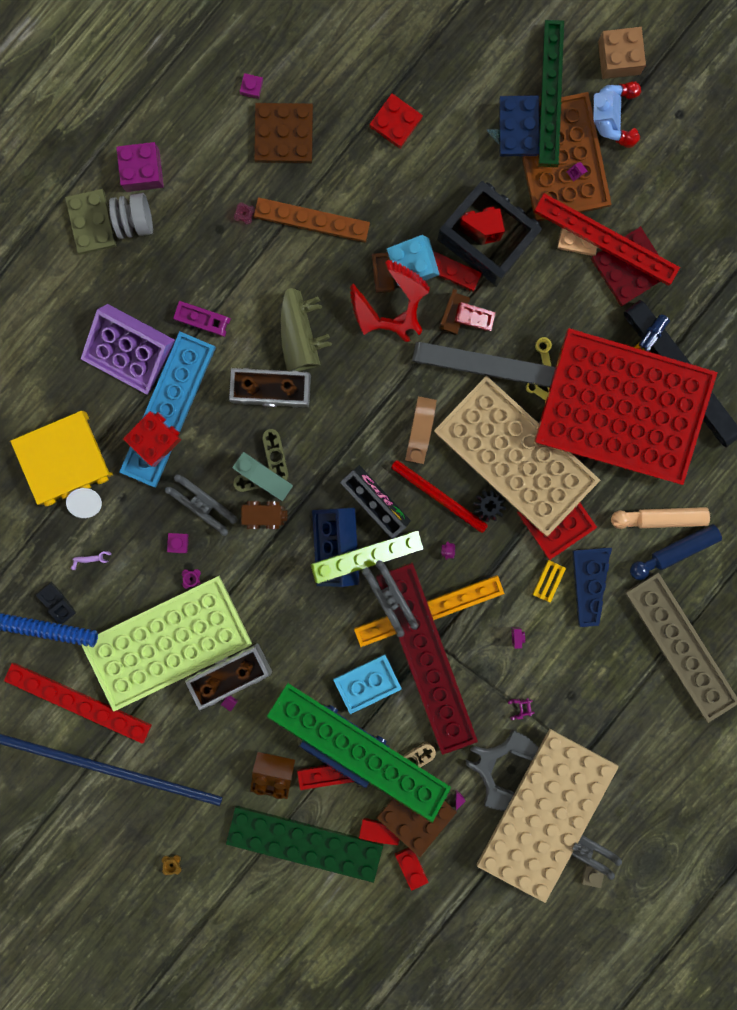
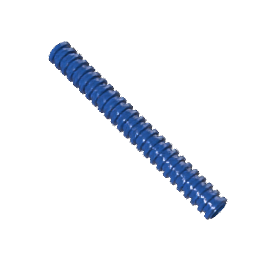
(48, 630)

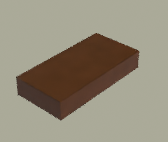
(383, 279)

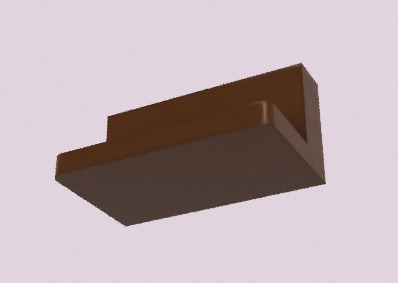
(450, 313)

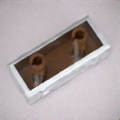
(270, 387)
(228, 676)

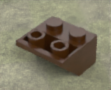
(272, 775)

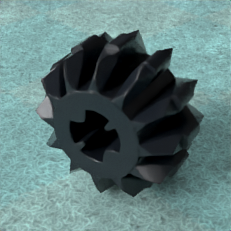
(493, 511)

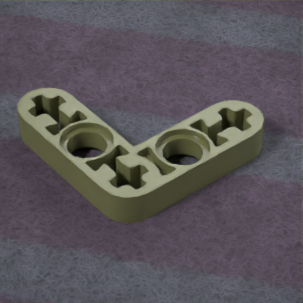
(268, 452)

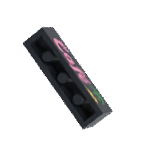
(375, 501)

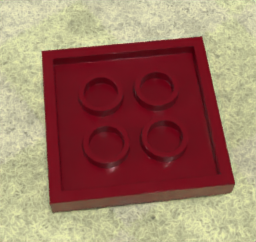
(621, 278)

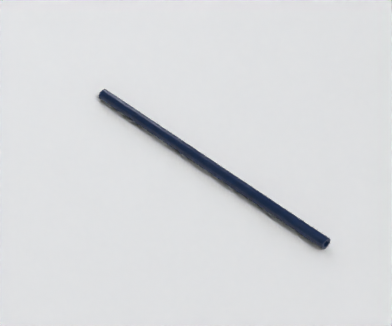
(110, 770)

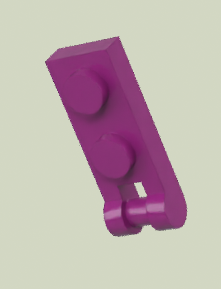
(201, 318)

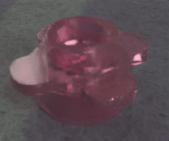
(241, 207)

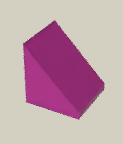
(576, 171)
(229, 703)
(459, 799)

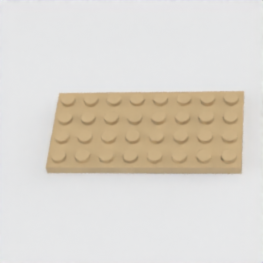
(500, 446)
(547, 815)

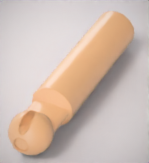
(662, 518)

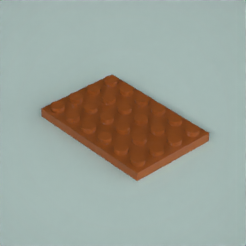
(577, 144)

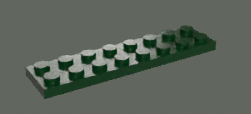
(304, 844)

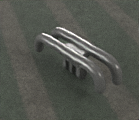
(201, 504)
(390, 598)
(584, 850)

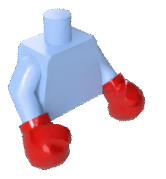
(608, 112)

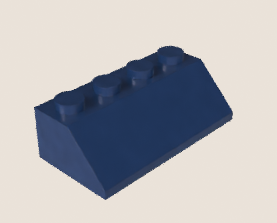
(335, 535)

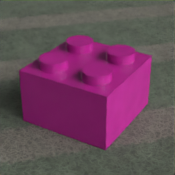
(140, 167)

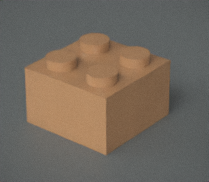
(621, 52)

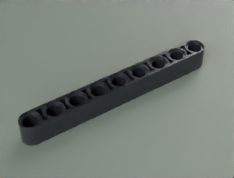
(716, 416)

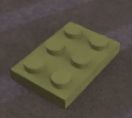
(90, 221)

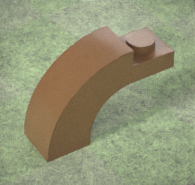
(421, 430)

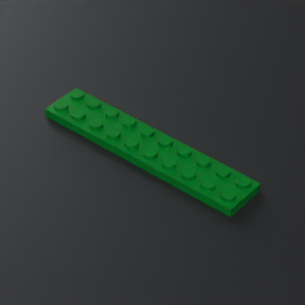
(359, 752)

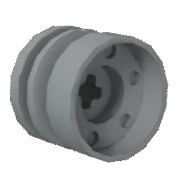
(129, 216)

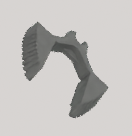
(516, 743)

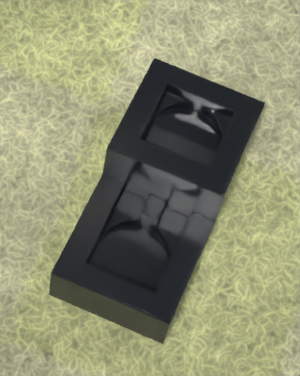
(56, 603)

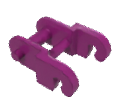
(527, 702)

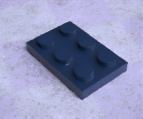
(519, 125)

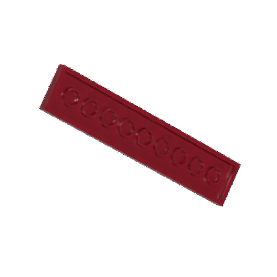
(430, 665)

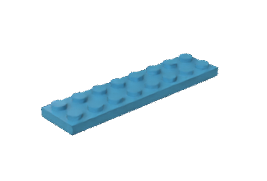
(172, 398)

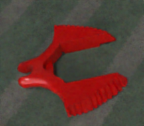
(412, 286)

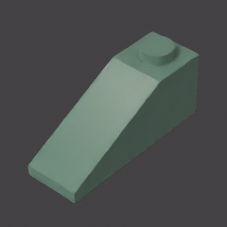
(262, 476)

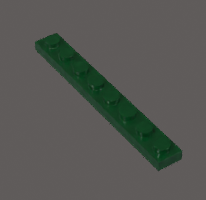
(551, 93)

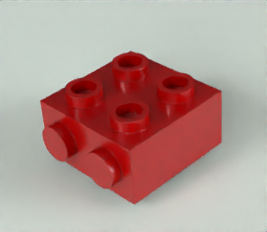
(153, 438)

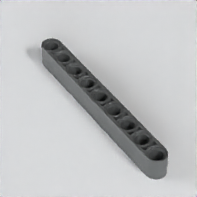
(483, 364)

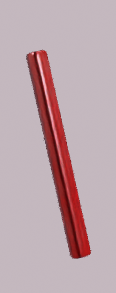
(439, 496)

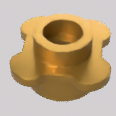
(175, 869)

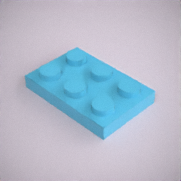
(367, 684)

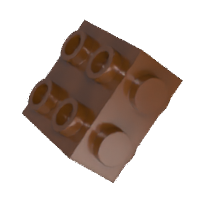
(270, 515)

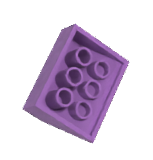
(126, 348)

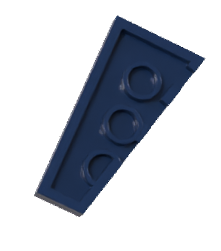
(590, 579)

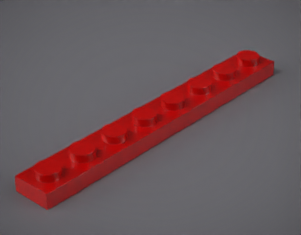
(606, 239)
(77, 702)

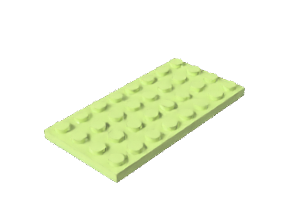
(167, 643)

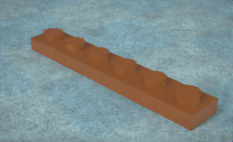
(312, 220)

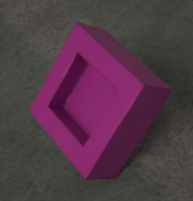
(251, 86)
(177, 543)
(518, 637)

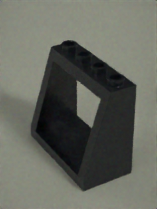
(473, 256)

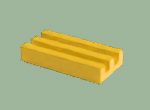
(555, 566)

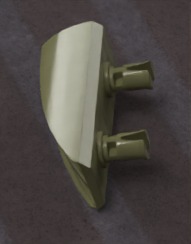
(296, 335)

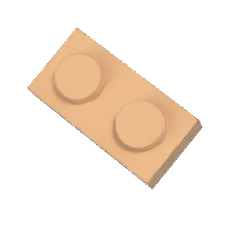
(573, 243)

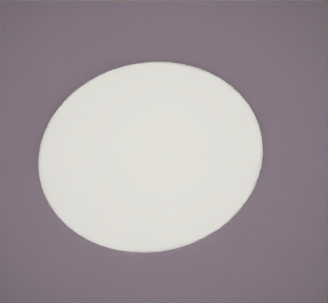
(83, 503)

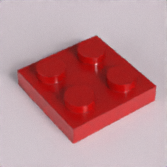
(396, 121)

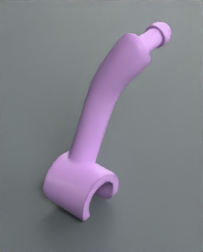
(90, 559)

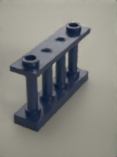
(333, 764)

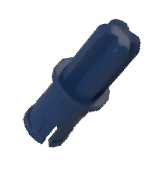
(654, 332)

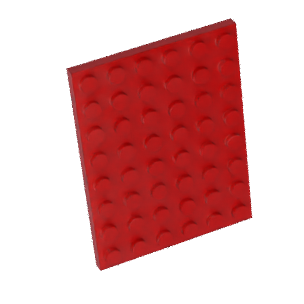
(625, 406)

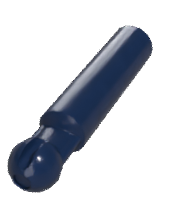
(677, 551)

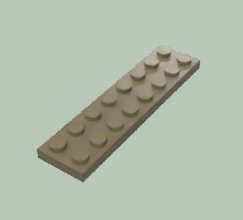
(682, 647)

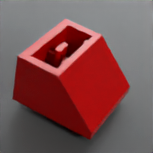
(483, 226)

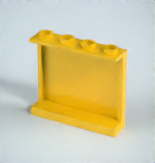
(60, 458)

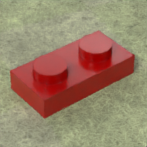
(411, 868)

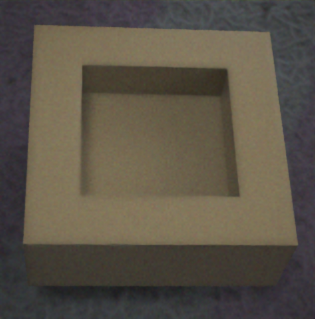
(592, 877)

